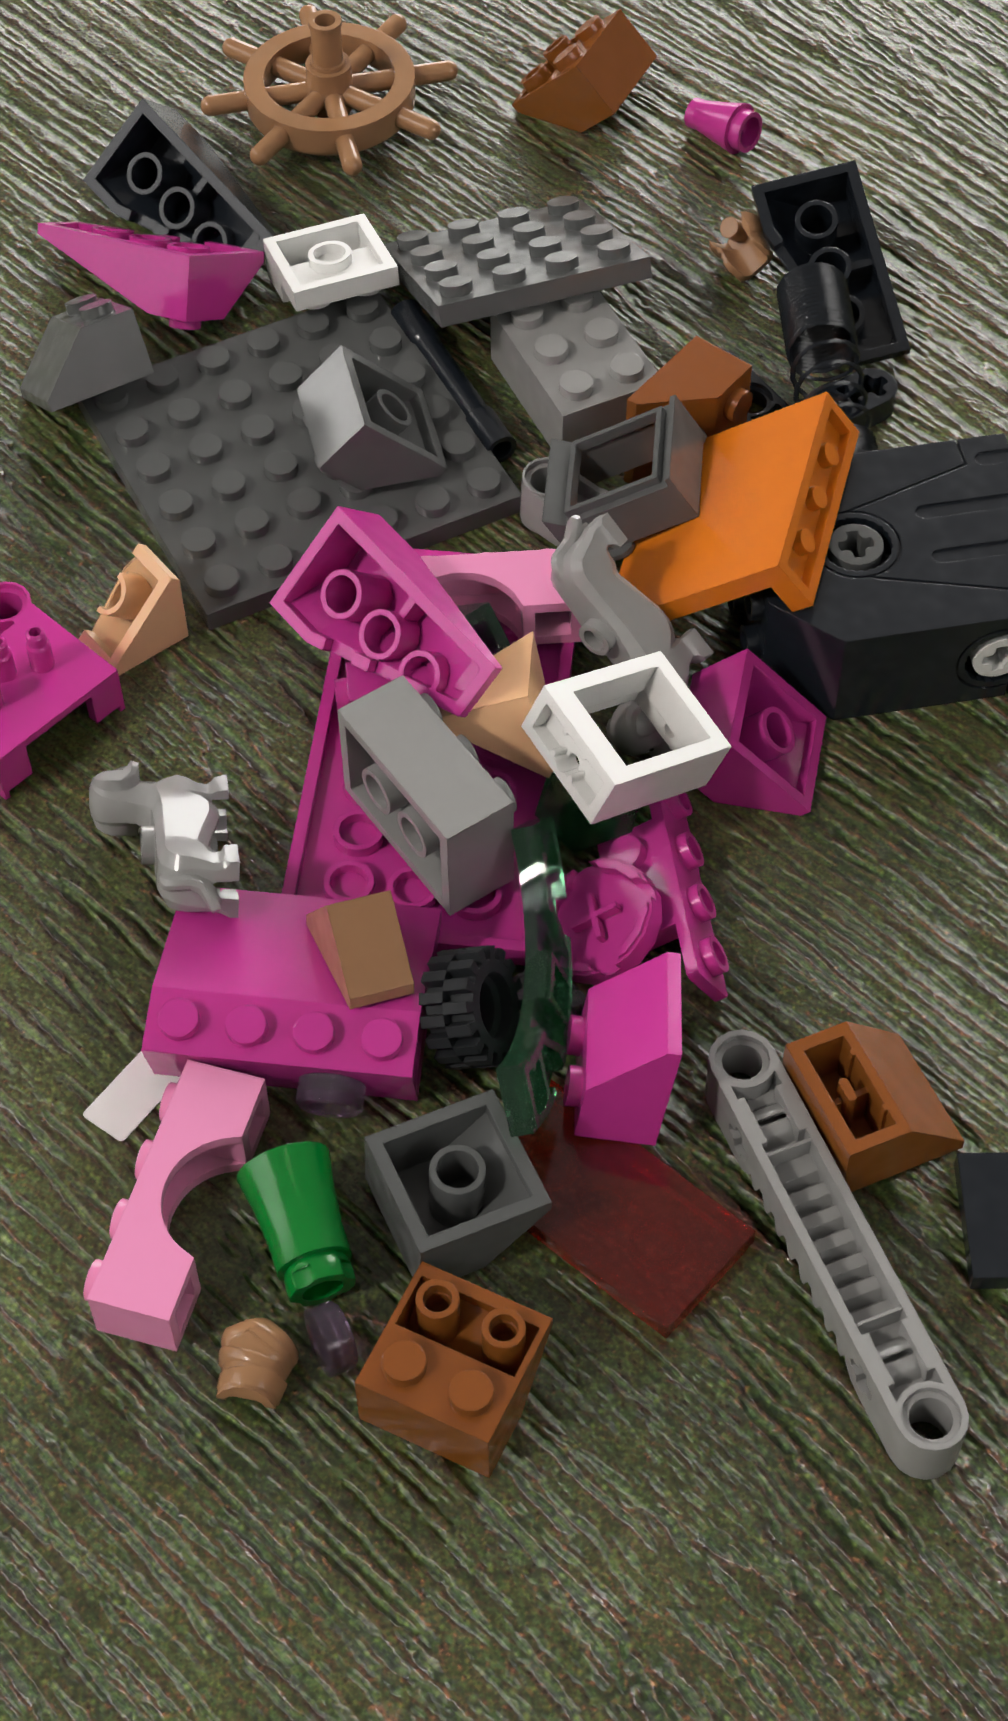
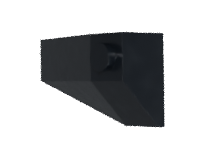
(174, 182)
(829, 221)

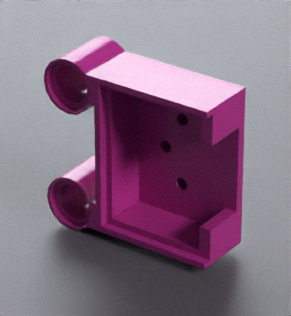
(43, 680)

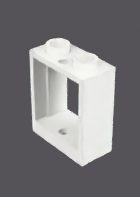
(601, 781)

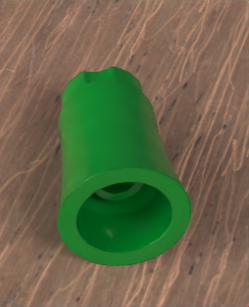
(300, 1220)

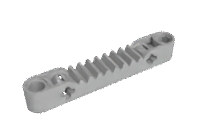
(837, 1254)

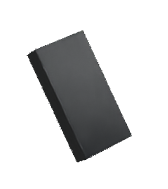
(984, 1216)

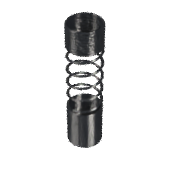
(822, 336)

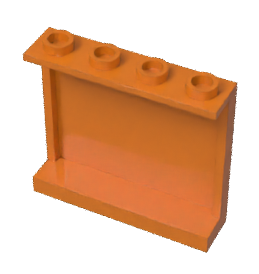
(762, 514)

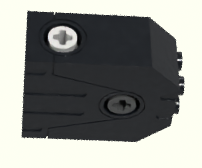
(907, 588)

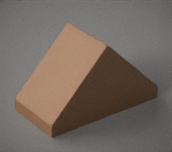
(363, 948)

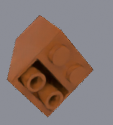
(586, 75)
(869, 1102)
(453, 1369)

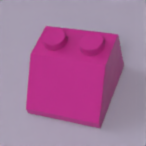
(771, 734)
(626, 1053)

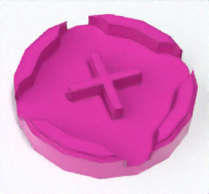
(610, 917)

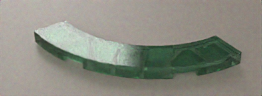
(547, 993)

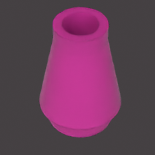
(727, 124)

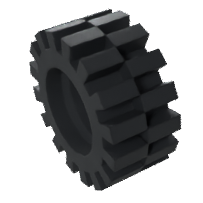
(470, 1006)

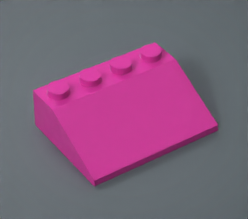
(266, 1005)

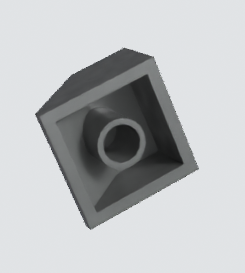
(86, 354)
(368, 424)
(454, 1185)

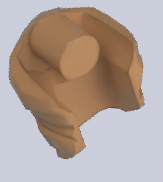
(746, 249)
(255, 1362)

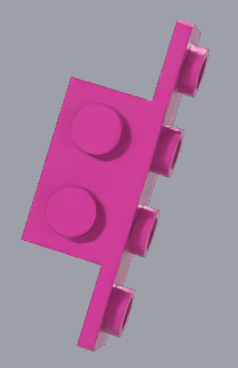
(672, 859)

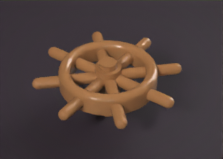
(329, 88)

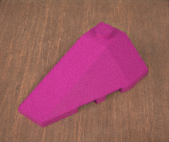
(159, 271)
(385, 611)

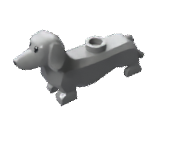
(618, 621)
(176, 834)

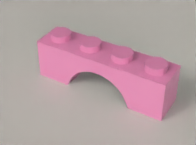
(515, 586)
(205, 1130)

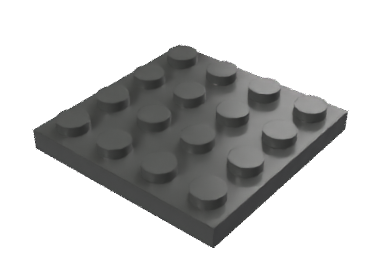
(515, 260)

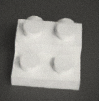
(329, 263)

